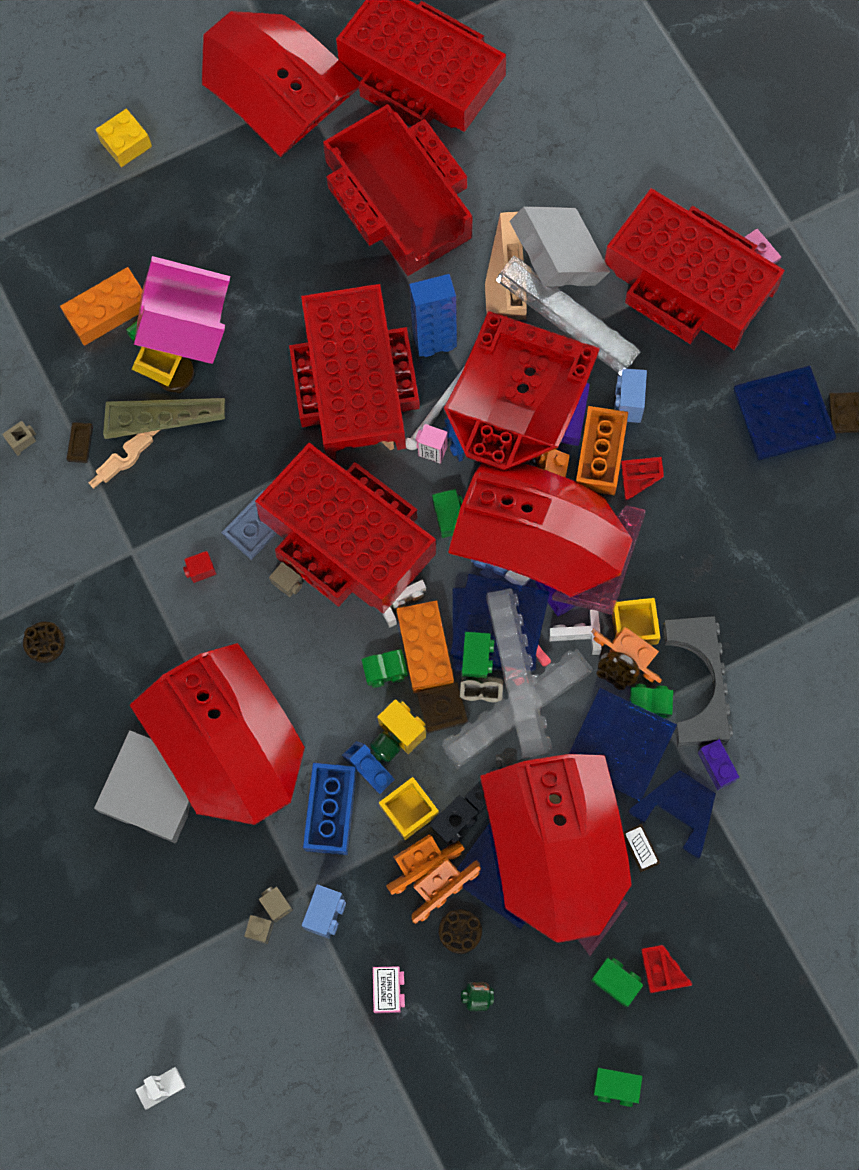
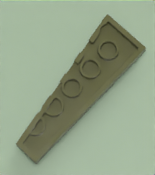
(137, 417)

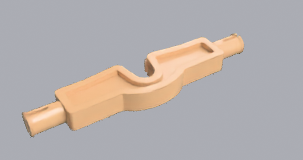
(116, 463)

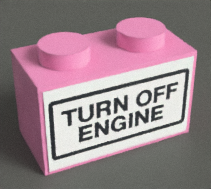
(432, 443)
(387, 989)

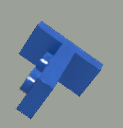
(368, 766)

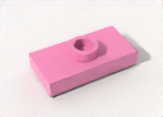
(764, 247)

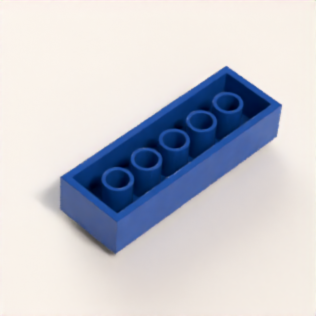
(433, 315)

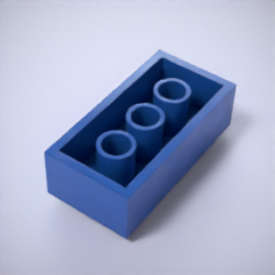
(330, 809)

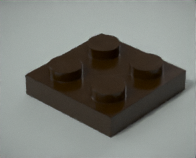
(844, 412)
(442, 707)

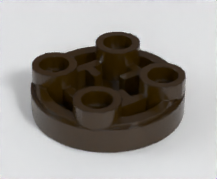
(182, 377)
(44, 642)
(618, 670)
(460, 931)

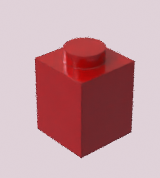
(199, 567)

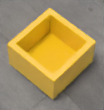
(123, 137)
(156, 364)
(639, 617)
(403, 725)
(409, 808)

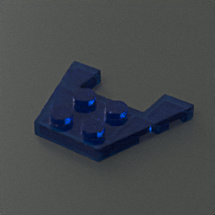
(684, 800)

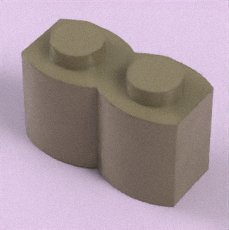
(482, 688)

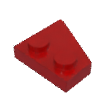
(640, 474)
(662, 970)

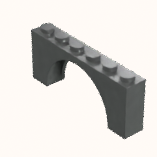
(701, 638)

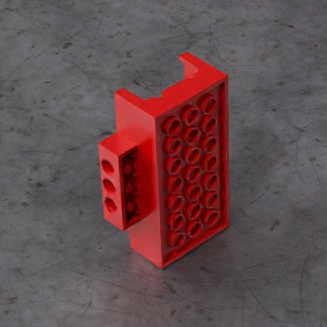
(420, 62)
(399, 187)
(690, 270)
(353, 370)
(344, 530)

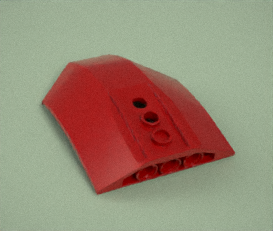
(242, 69)
(490, 414)
(564, 542)
(228, 765)
(550, 874)

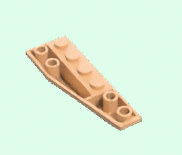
(504, 248)

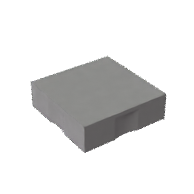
(559, 246)
(144, 790)

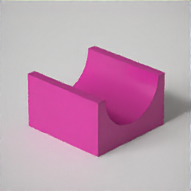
(181, 310)

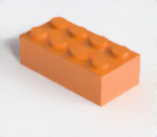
(104, 306)
(602, 449)
(425, 646)

